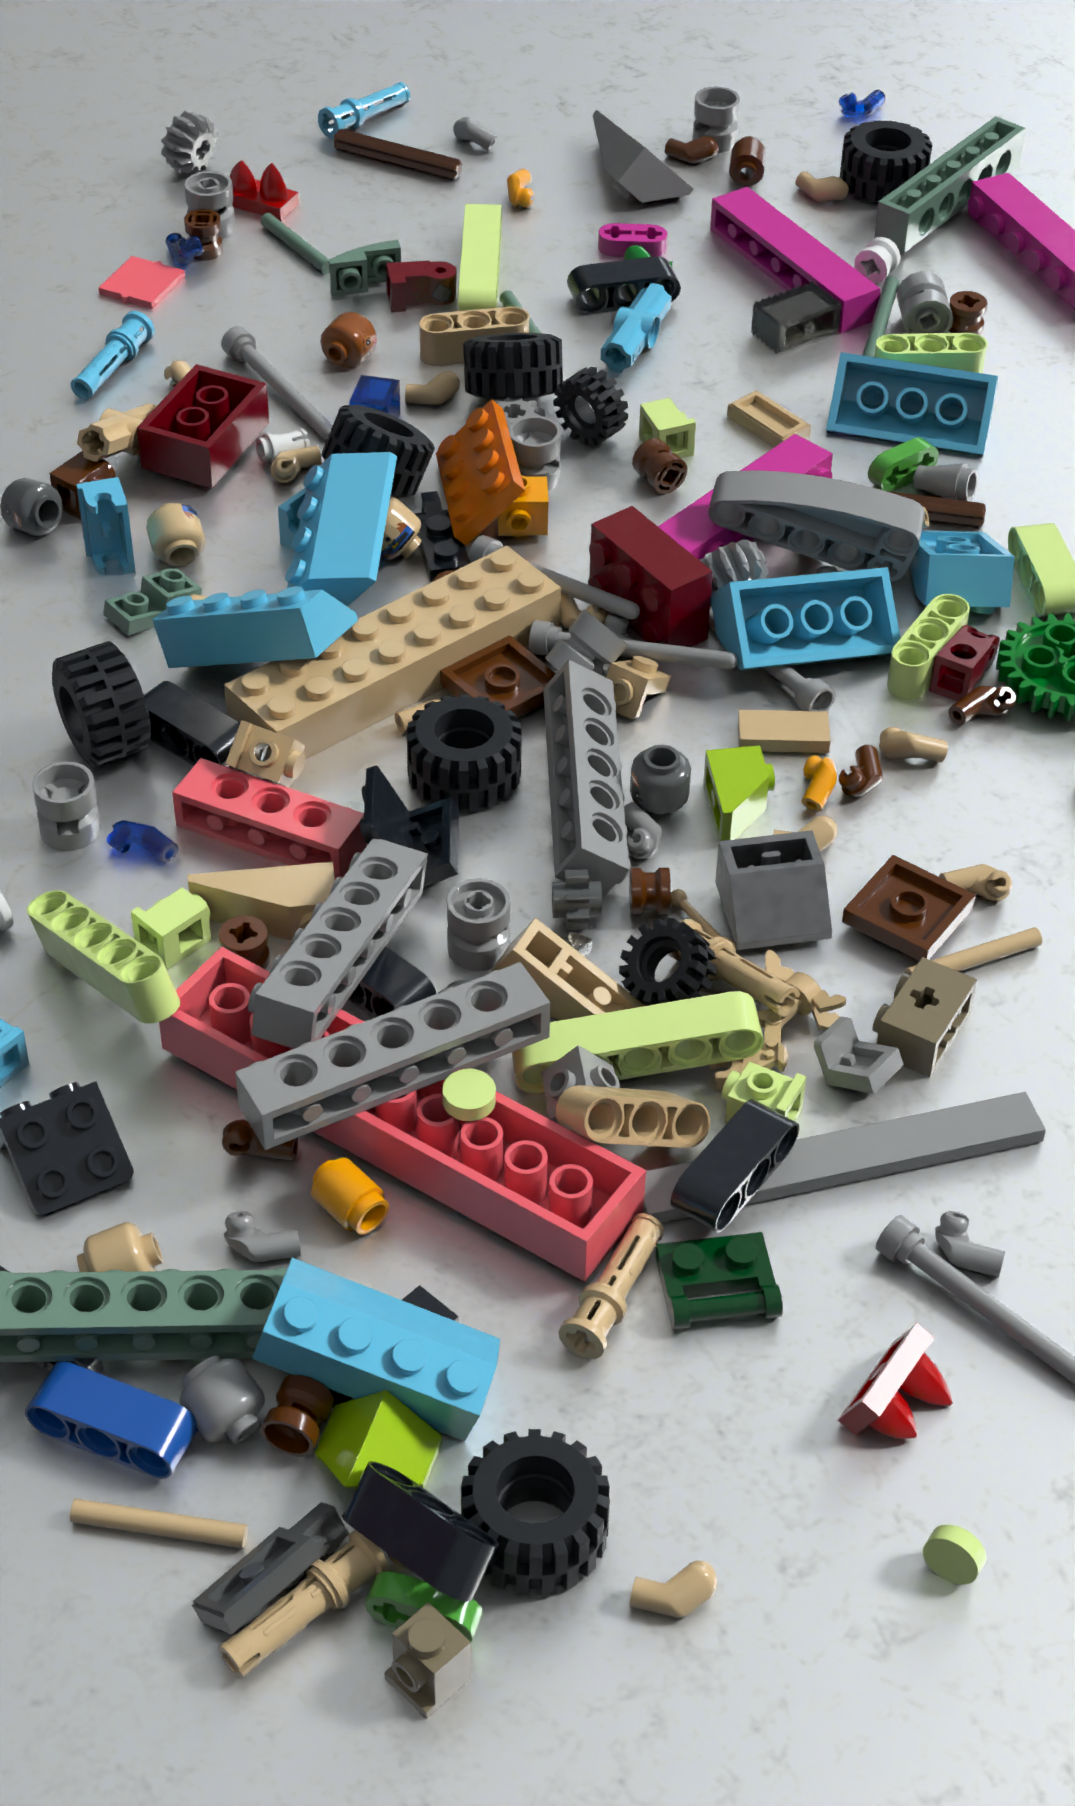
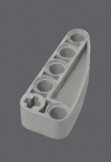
(821, 518)

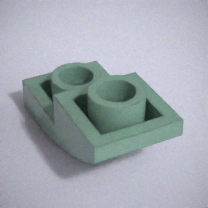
(361, 266)
(136, 610)

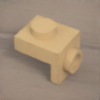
(634, 681)

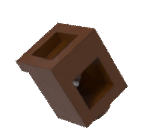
(77, 471)

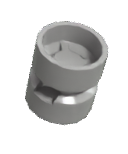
(717, 116)
(213, 192)
(924, 304)
(537, 447)
(588, 646)
(66, 805)
(478, 923)

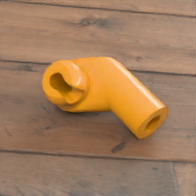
(517, 193)
(823, 780)

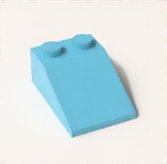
(963, 566)

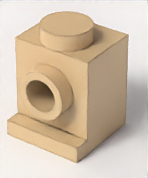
(251, 746)

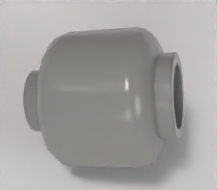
(223, 1399)

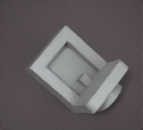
(853, 1062)

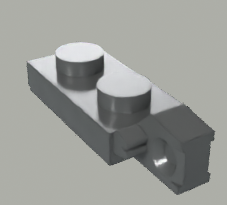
(269, 1569)

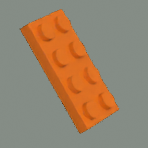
(479, 471)

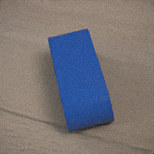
(112, 1419)

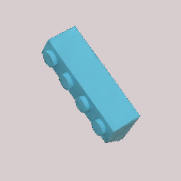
(912, 401)
(342, 524)
(807, 618)
(251, 627)
(377, 1343)

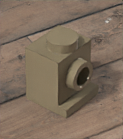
(429, 1660)

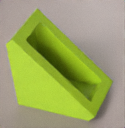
(377, 1431)

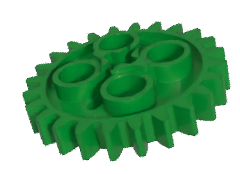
(1041, 664)

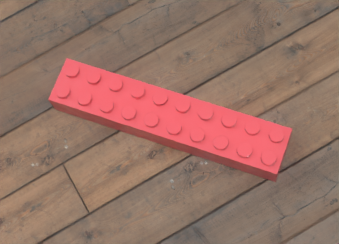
(502, 1171)

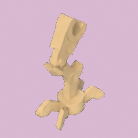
(811, 1000)

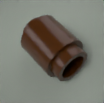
(747, 161)

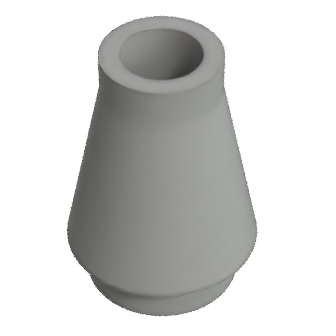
(947, 481)

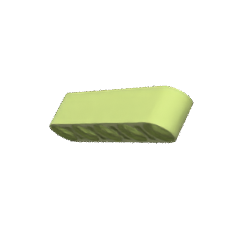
(480, 257)
(104, 956)
(650, 1038)

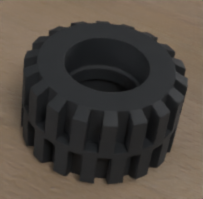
(882, 157)
(512, 365)
(370, 431)
(101, 703)
(464, 751)
(545, 1472)

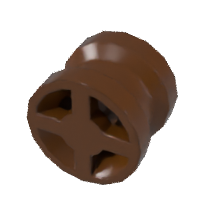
(967, 312)
(649, 891)
(247, 938)

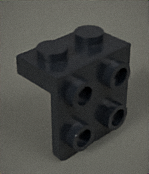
(425, 829)
(65, 1147)

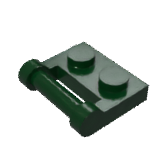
(717, 1268)

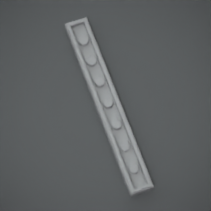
(878, 1150)

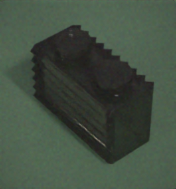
(795, 317)

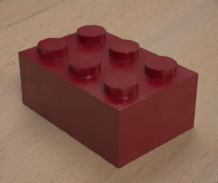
(203, 425)
(656, 573)

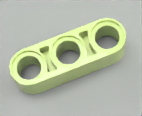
(943, 350)
(1044, 567)
(916, 650)

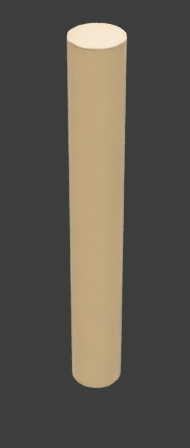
(990, 951)
(159, 1523)

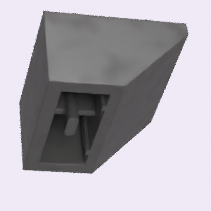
(774, 889)

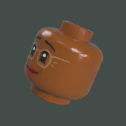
(350, 339)

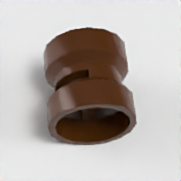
(206, 226)
(659, 465)
(295, 1420)

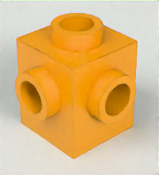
(528, 512)

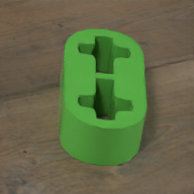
(898, 465)
(399, 1596)

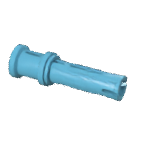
(392, 96)
(120, 347)

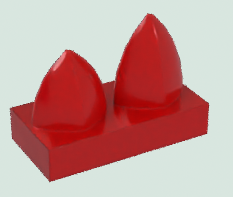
(262, 196)
(902, 1367)

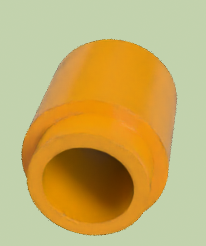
(349, 1195)

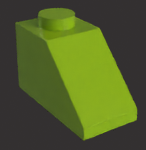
(736, 788)

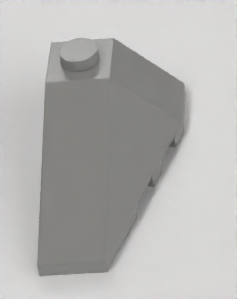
(634, 166)

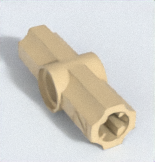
(113, 433)

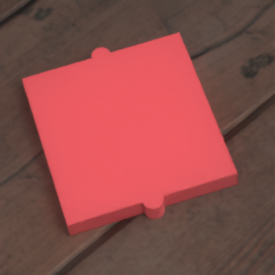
(141, 282)

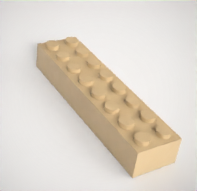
(395, 653)

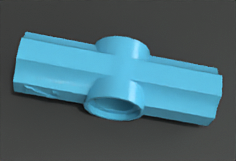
(635, 328)

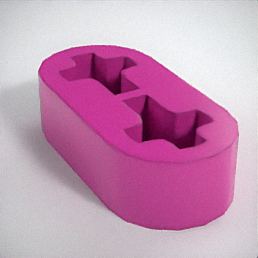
(617, 237)

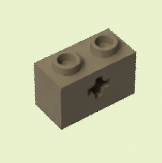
(925, 1014)

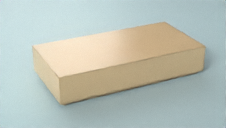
(767, 418)
(784, 730)

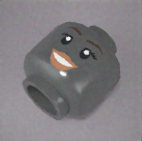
(31, 507)
(660, 779)

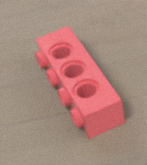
(267, 817)

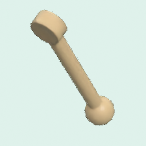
(679, 899)

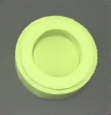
(469, 1094)
(954, 1554)

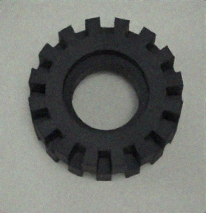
(594, 389)
(652, 948)

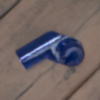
(864, 107)
(183, 249)
(147, 836)

